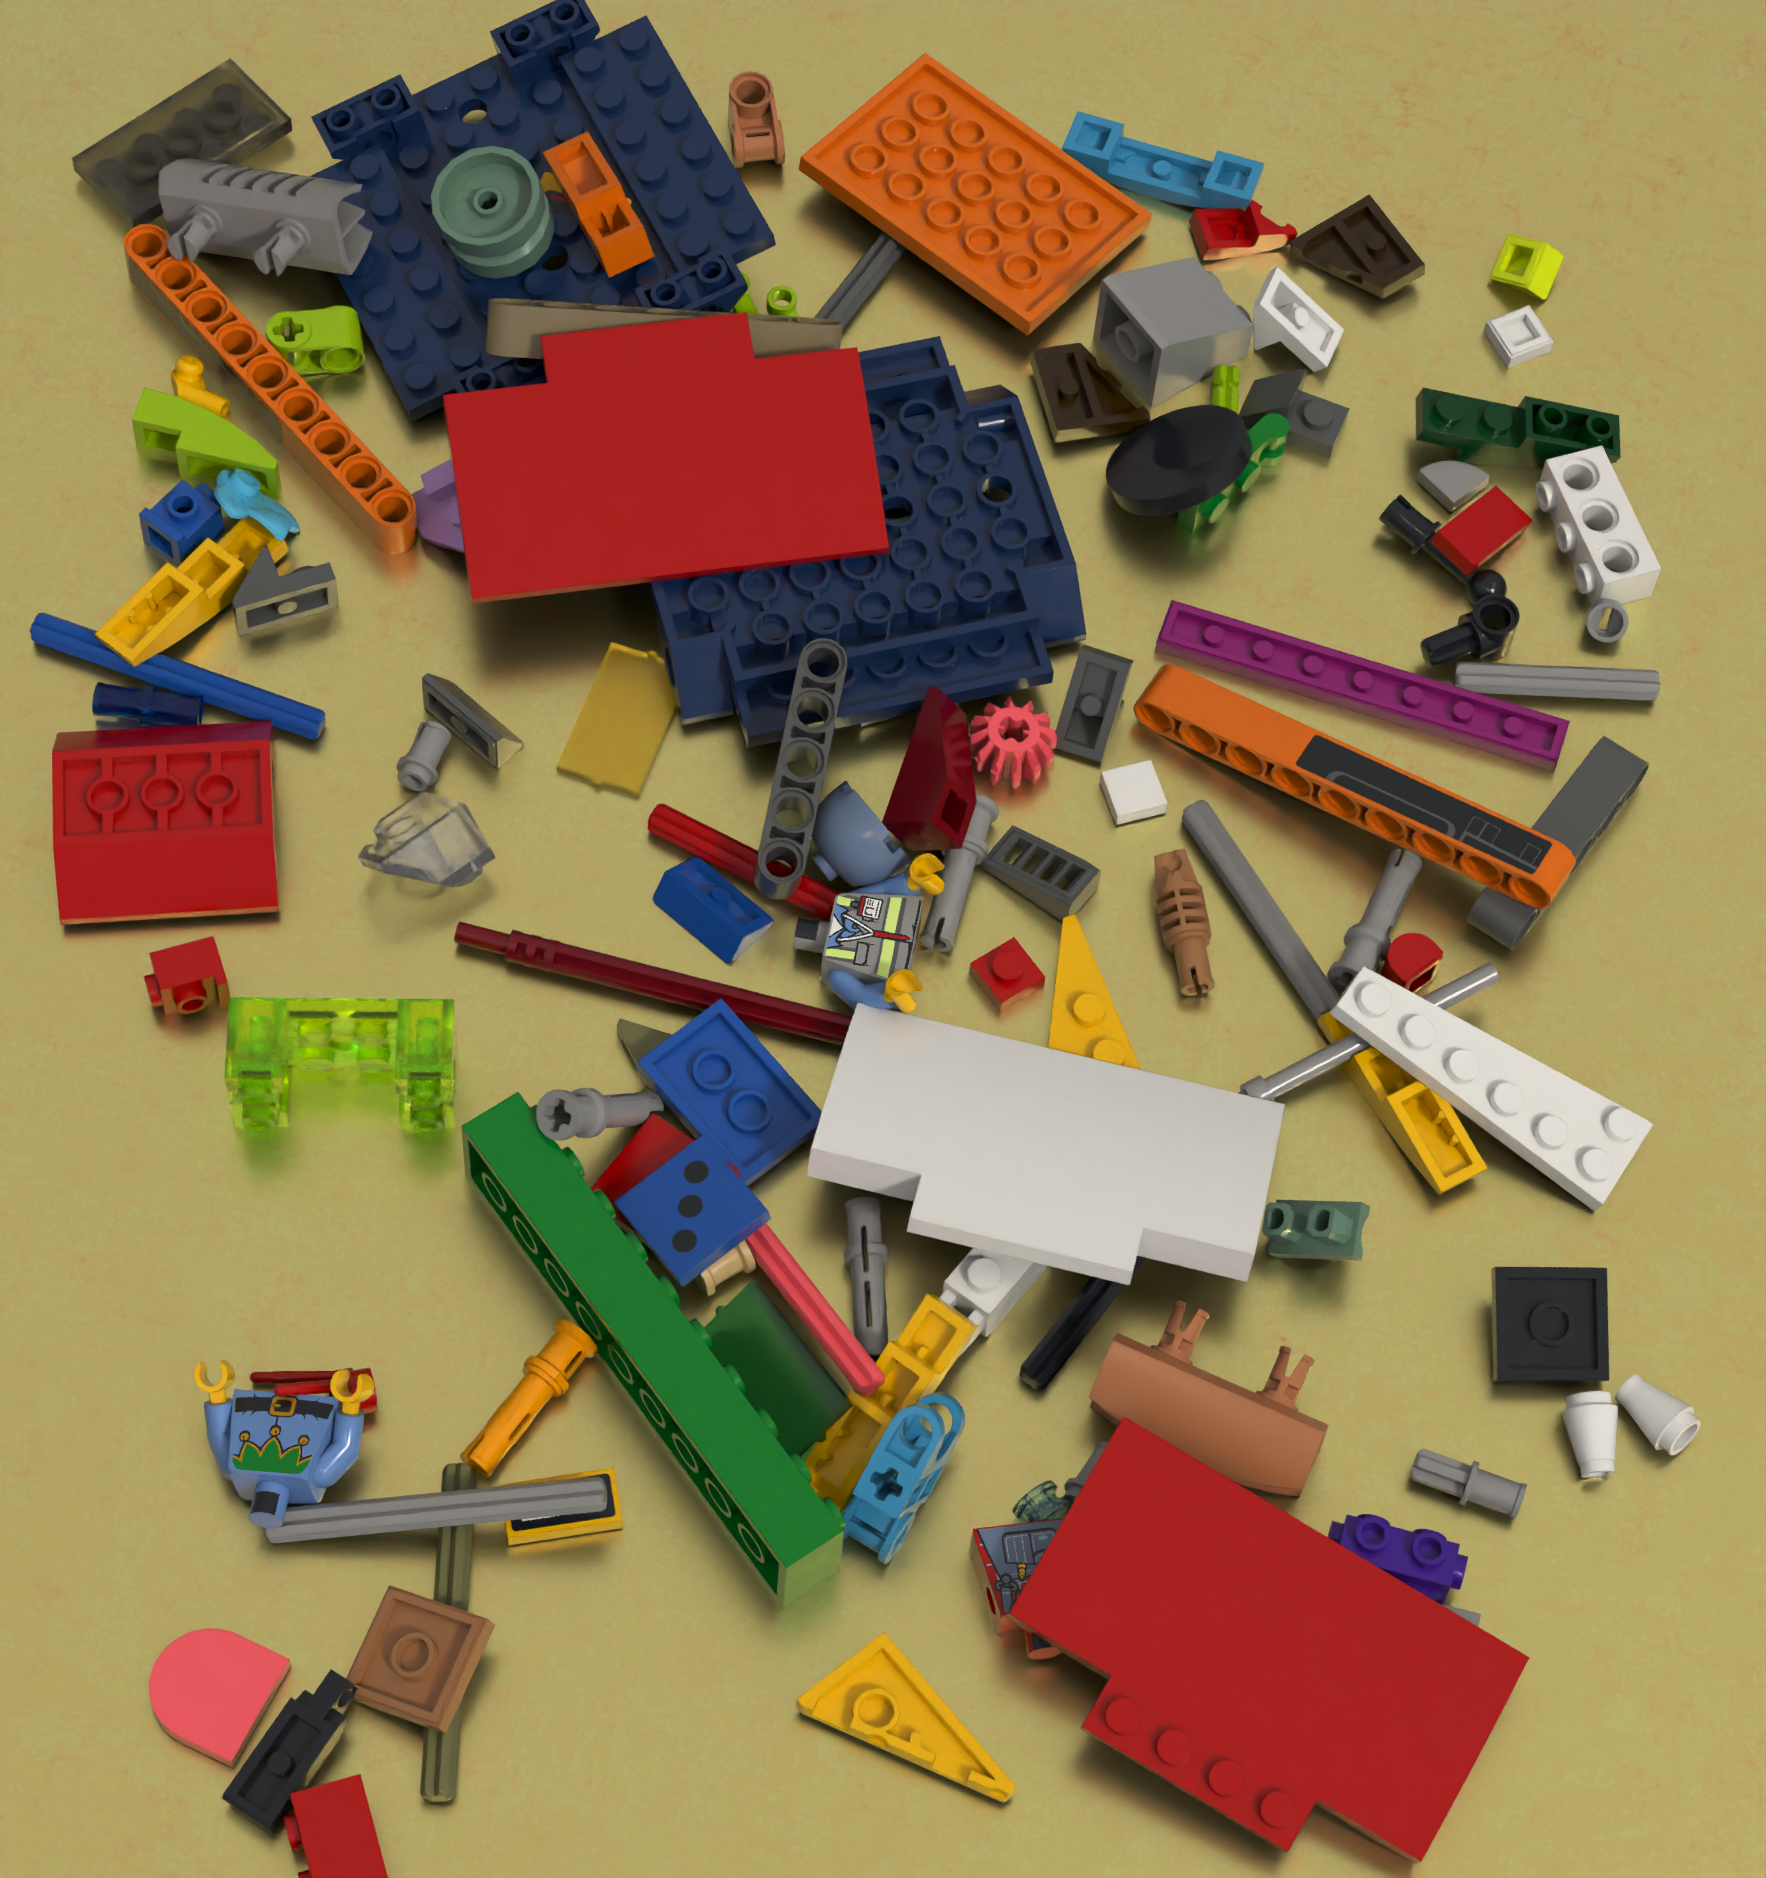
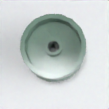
(493, 212)

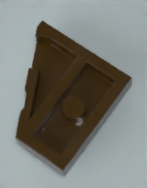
(1361, 249)
(1082, 396)

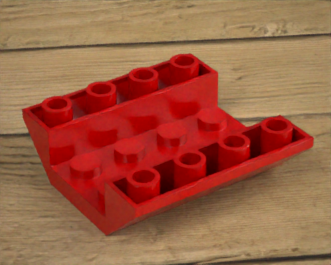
(164, 822)

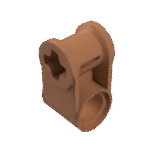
(754, 126)

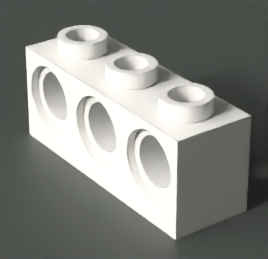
(1605, 507)

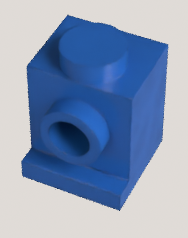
(182, 521)

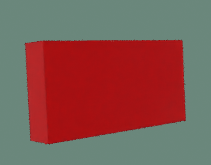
(1481, 530)

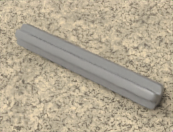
(1557, 681)

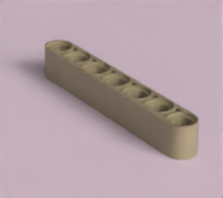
(517, 324)

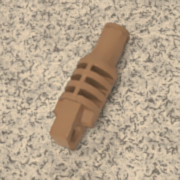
(1183, 919)

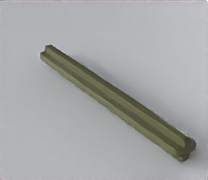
(452, 1589)

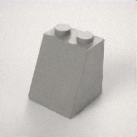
(1169, 327)

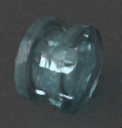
(1041, 1504)

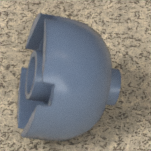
(854, 841)

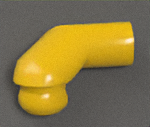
(190, 385)

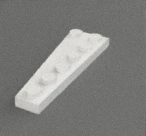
(1526, 1105)

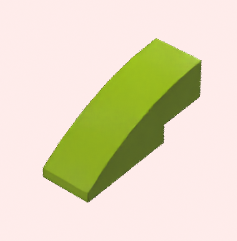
(200, 441)

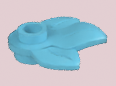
(240, 497)

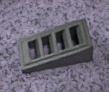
(1059, 903)

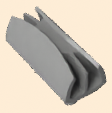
(261, 216)

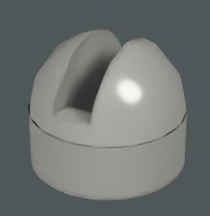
(1617, 620)

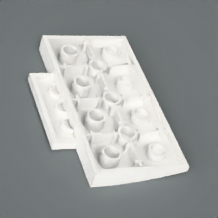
(1046, 1149)

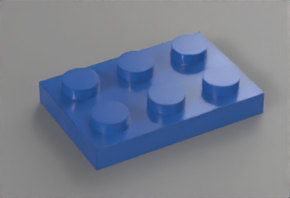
(731, 1091)

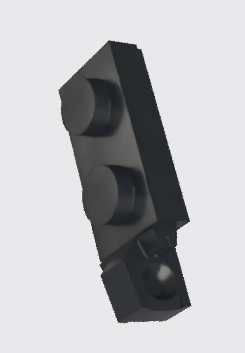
(291, 1752)

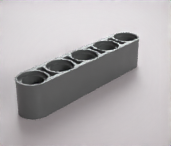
(808, 745)
(1574, 819)

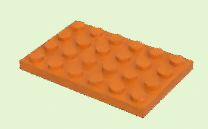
(975, 193)

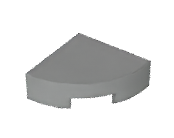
(1452, 482)

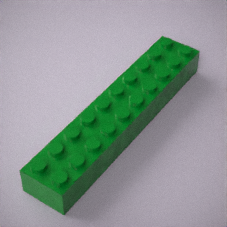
(655, 1351)

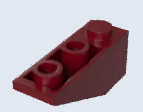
(936, 780)

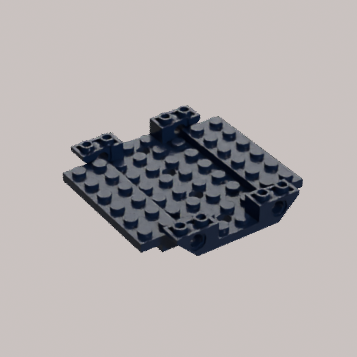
(537, 93)
(952, 605)

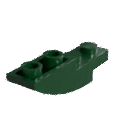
(1512, 435)

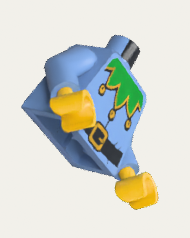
(283, 1445)

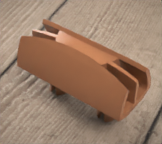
(1237, 1432)

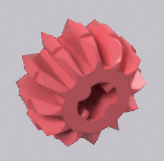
(1012, 742)

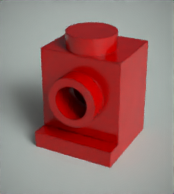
(187, 977)

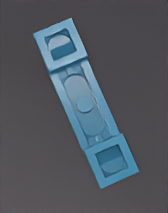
(1161, 171)

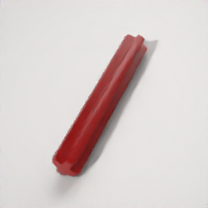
(735, 857)

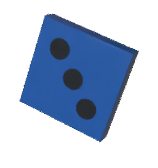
(692, 1210)

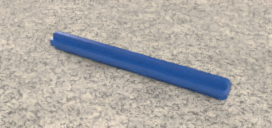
(182, 678)

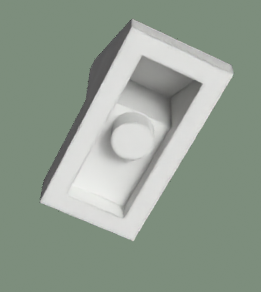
(1291, 316)

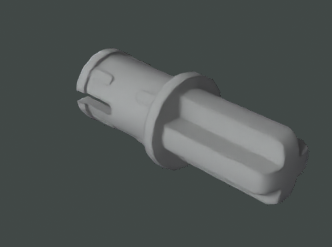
(1468, 1482)

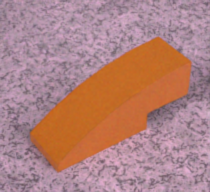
(599, 204)

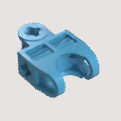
(902, 1474)

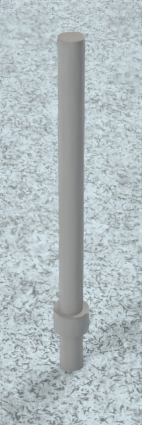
(1353, 1044)

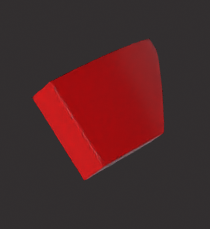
(1237, 232)

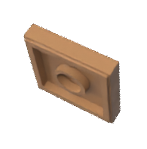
(418, 1658)

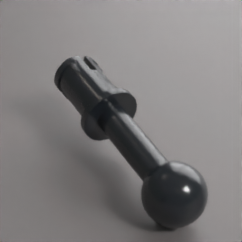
(1419, 531)

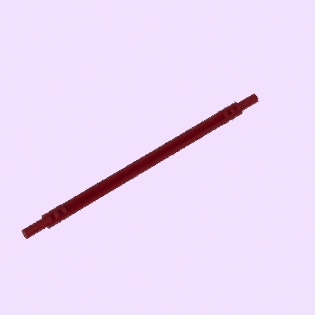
(656, 982)

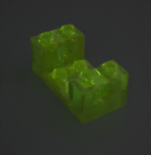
(327, 1033)

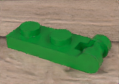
(1268, 450)

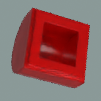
(1412, 961)

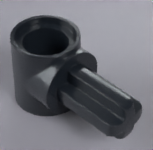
(1473, 636)

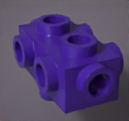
(1416, 1558)

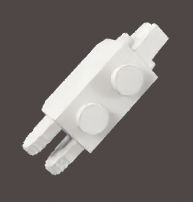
(988, 1287)

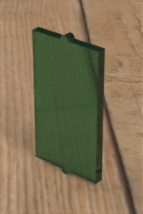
(777, 1368)

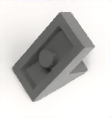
(1312, 420)
(274, 600)
(1093, 703)

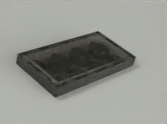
(212, 120)

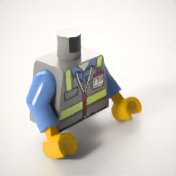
(874, 938)

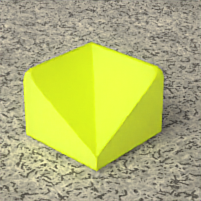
(1527, 266)

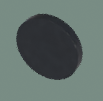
(1179, 460)

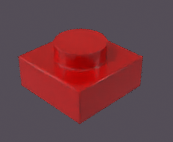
(1007, 974)

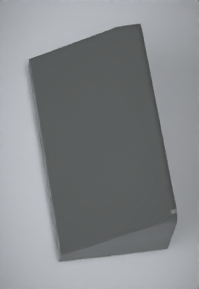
(469, 720)

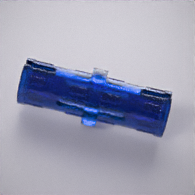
(147, 705)

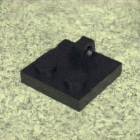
(1550, 1324)

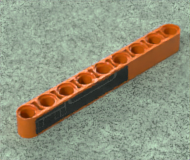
(188, 303)
(1355, 786)

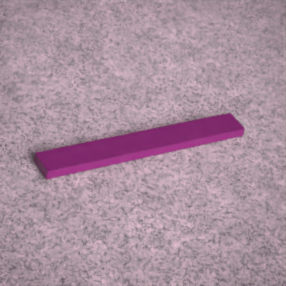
(1362, 686)

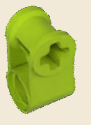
(319, 339)

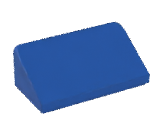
(711, 908)

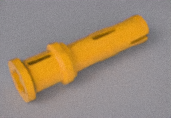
(544, 1378)

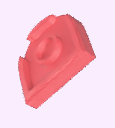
(214, 1690)

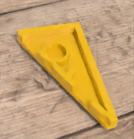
(1082, 1009)
(893, 1707)

